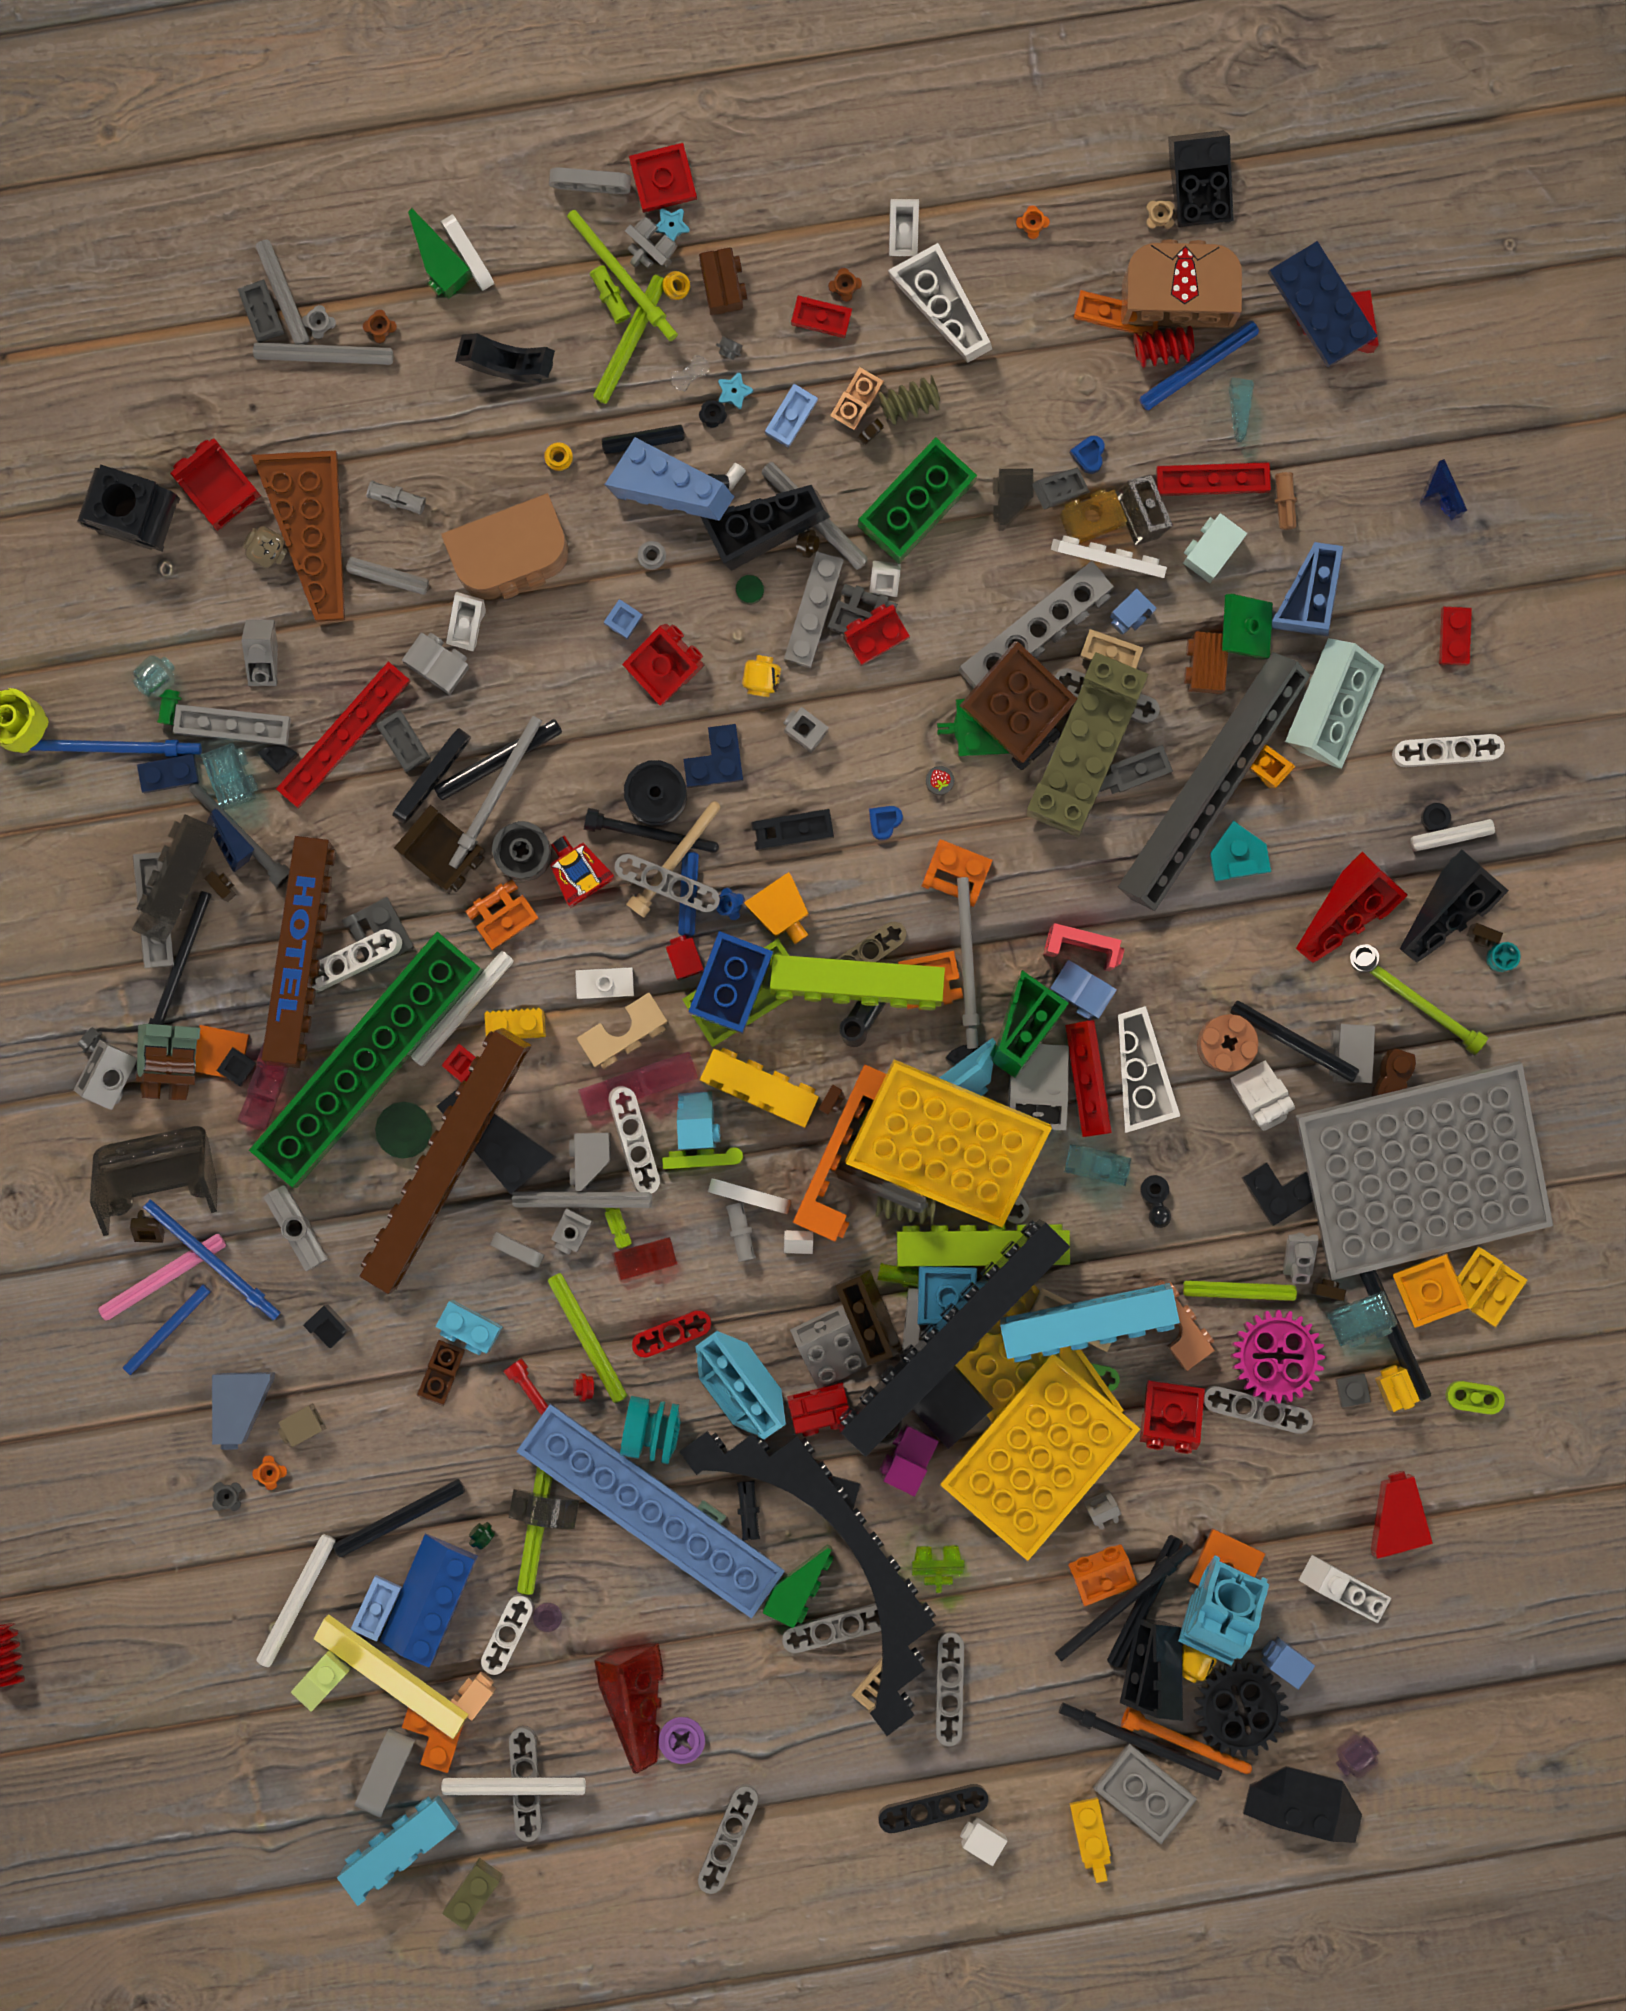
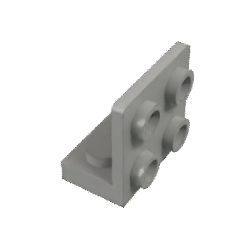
(829, 1347)

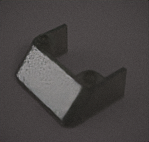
(149, 1167)

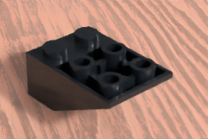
(1201, 178)

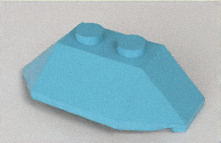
(974, 1070)
(740, 1384)

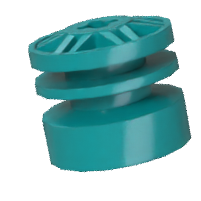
(650, 1429)

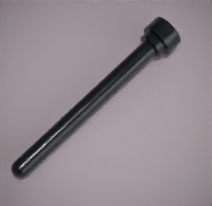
(597, 821)

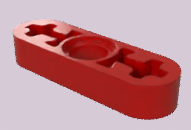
(695, 1333)

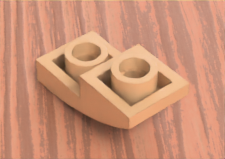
(857, 398)

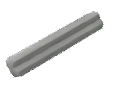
(387, 575)

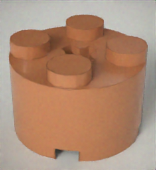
(1243, 1047)

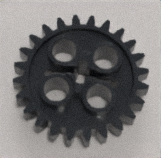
(1217, 1717)

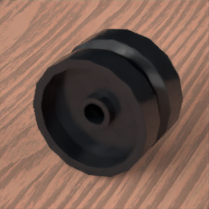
(660, 809)

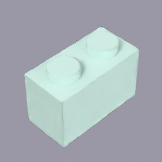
(1214, 548)

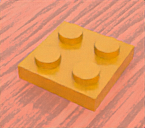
(1431, 1290)

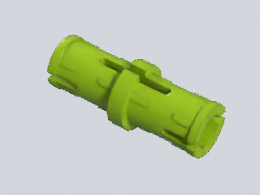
(610, 294)

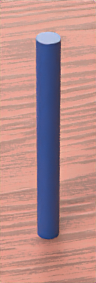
(158, 1338)

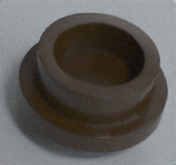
(807, 543)

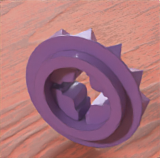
(683, 1753)

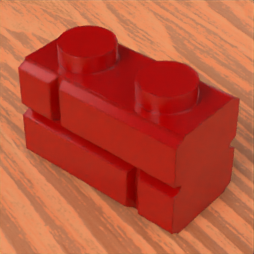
(817, 1408)

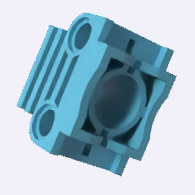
(1224, 1612)

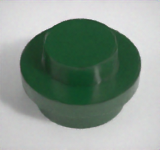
(481, 1535)

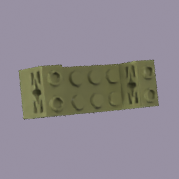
(1087, 745)

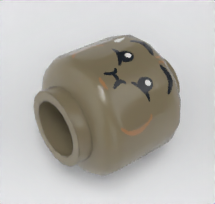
(264, 547)

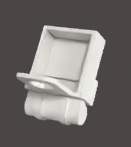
(1263, 1095)

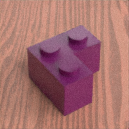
(909, 1460)

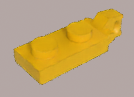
(1091, 1836)

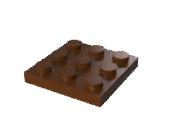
(1018, 702)

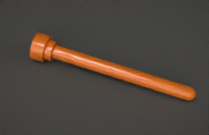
(1136, 1720)

